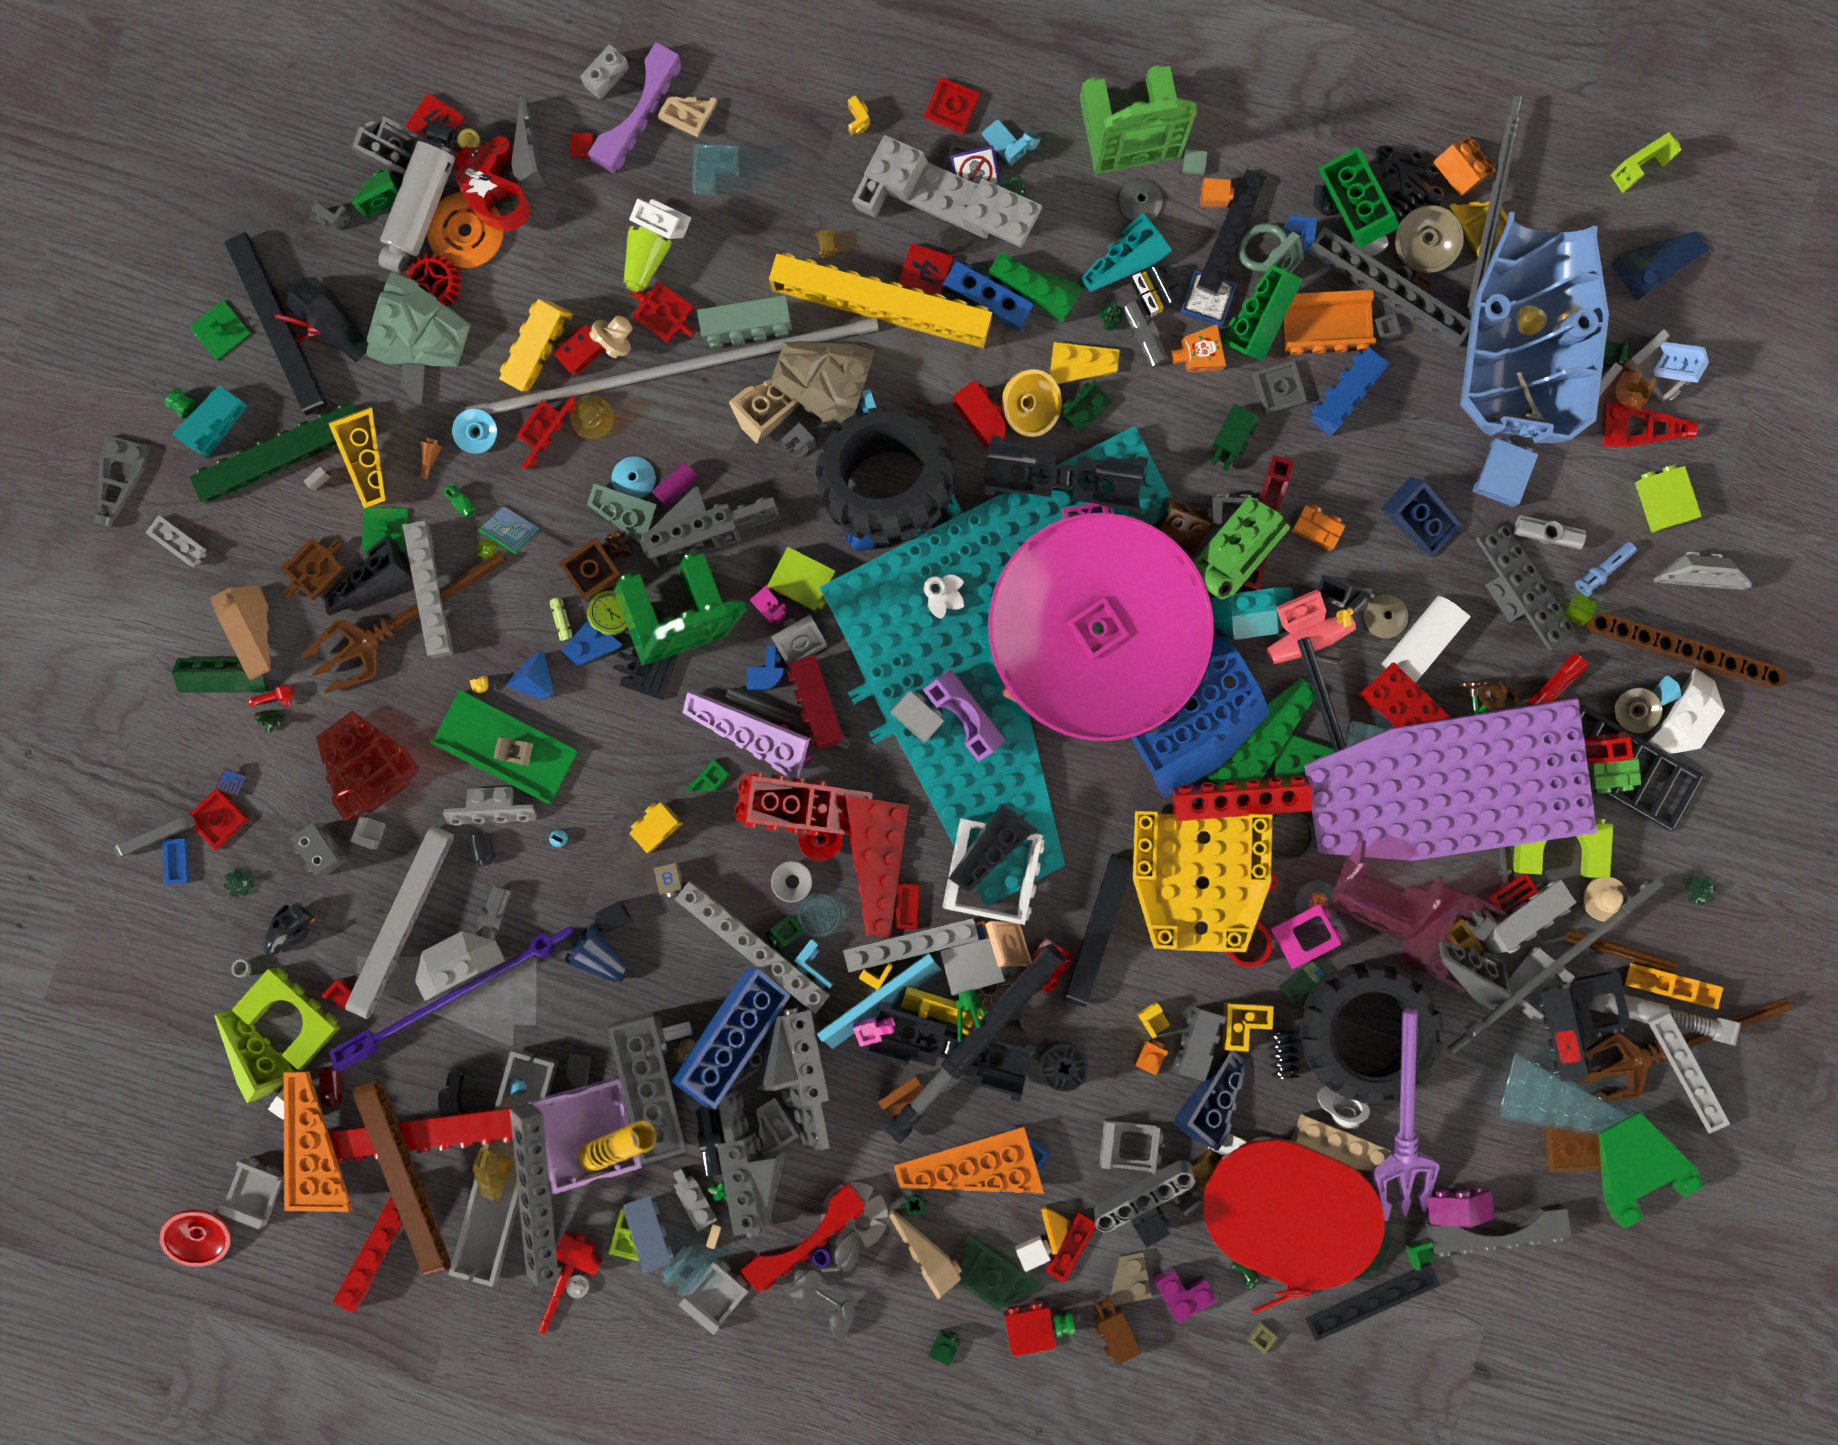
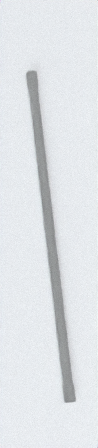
(859, 327)

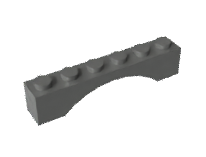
(1542, 1225)

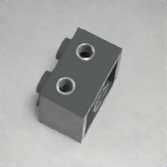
(319, 849)

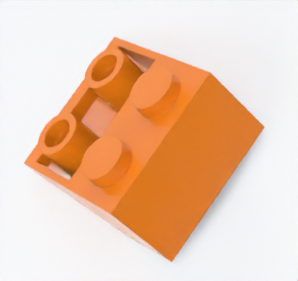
(1465, 165)

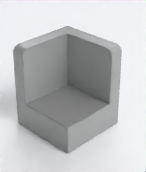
(368, 832)

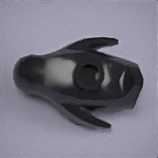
(287, 928)

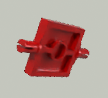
(663, 312)

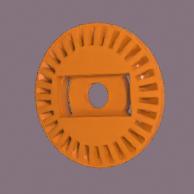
(460, 248)

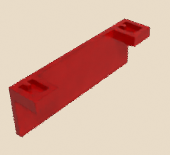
(1401, 699)

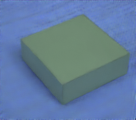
(1194, 162)

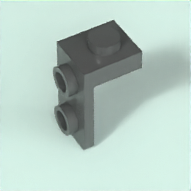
(1214, 512)

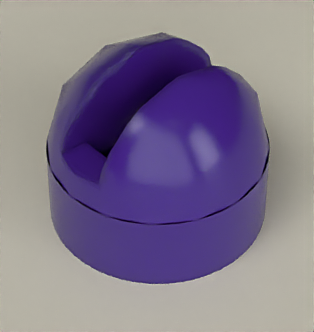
(819, 1259)

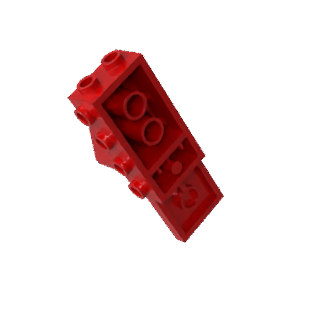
(793, 804)

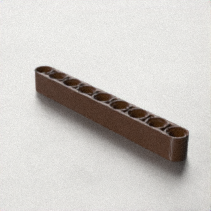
(1696, 650)
(402, 1178)

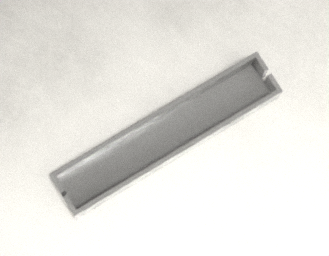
(488, 1223)

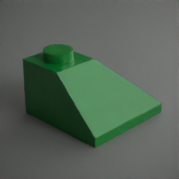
(376, 194)

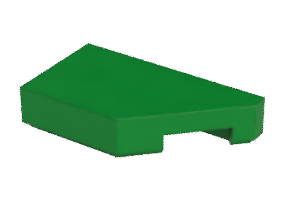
(710, 779)

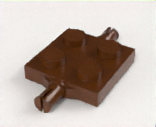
(313, 569)

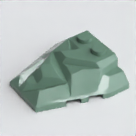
(415, 327)

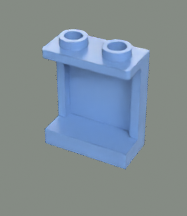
(1506, 472)

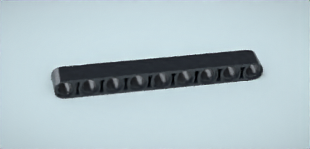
(278, 331)

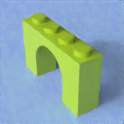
(1594, 859)
(317, 1025)

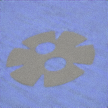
(874, 1209)

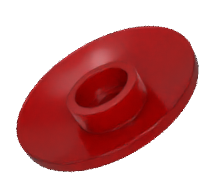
(819, 852)

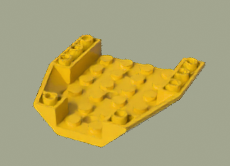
(1172, 860)

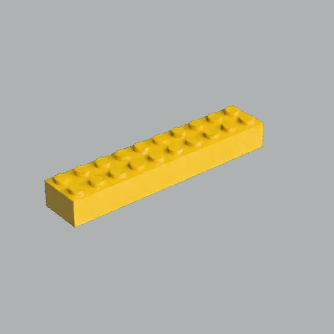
(880, 300)

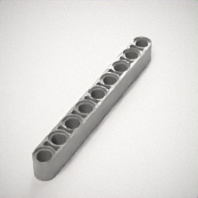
(399, 922)

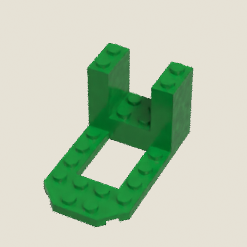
(703, 624)

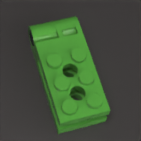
(1240, 547)

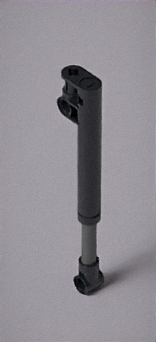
(976, 1041)

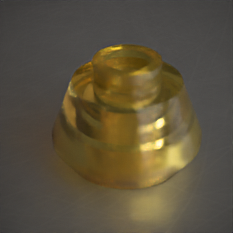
(1530, 319)

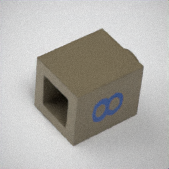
(669, 879)

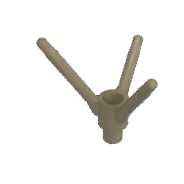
(1530, 413)

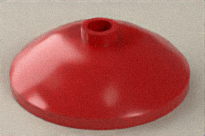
(195, 1237)

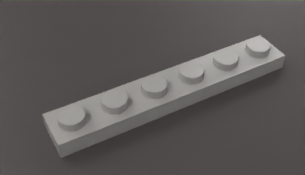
(911, 945)
(1688, 1071)

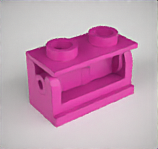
(769, 606)

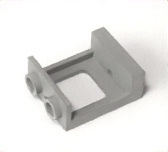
(1111, 1144)

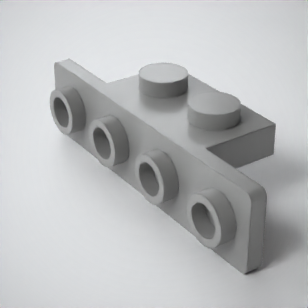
(489, 806)

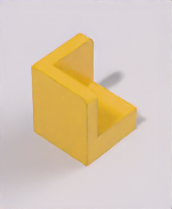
(1153, 1019)

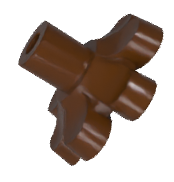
(618, 544)

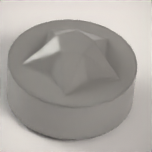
(578, 1286)

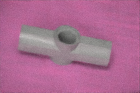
(1536, 530)

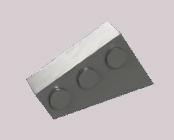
(1199, 1043)

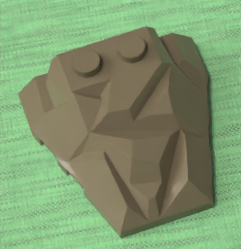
(823, 377)

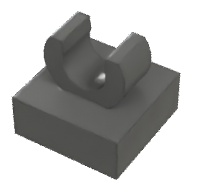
(1481, 924)

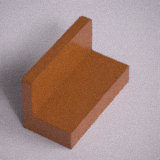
(900, 1096)

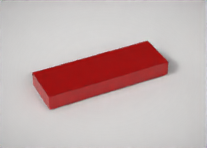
(1071, 1247)

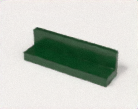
(214, 676)

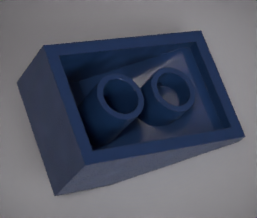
(1421, 516)

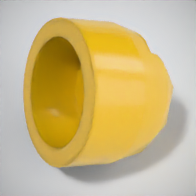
(479, 684)

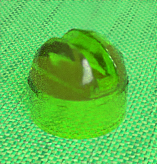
(484, 548)

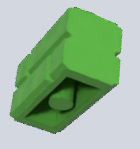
(1614, 774)

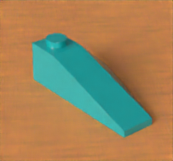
(1134, 251)

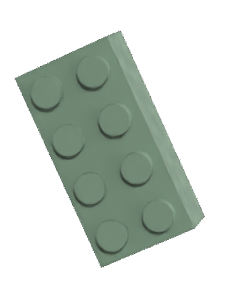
(745, 322)

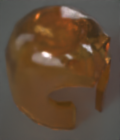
(1633, 390)

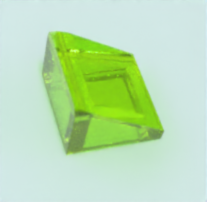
(1580, 609)

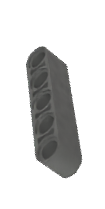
(1149, 1187)

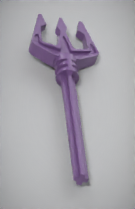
(1406, 1159)

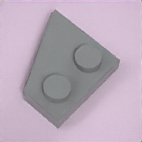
(775, 1126)

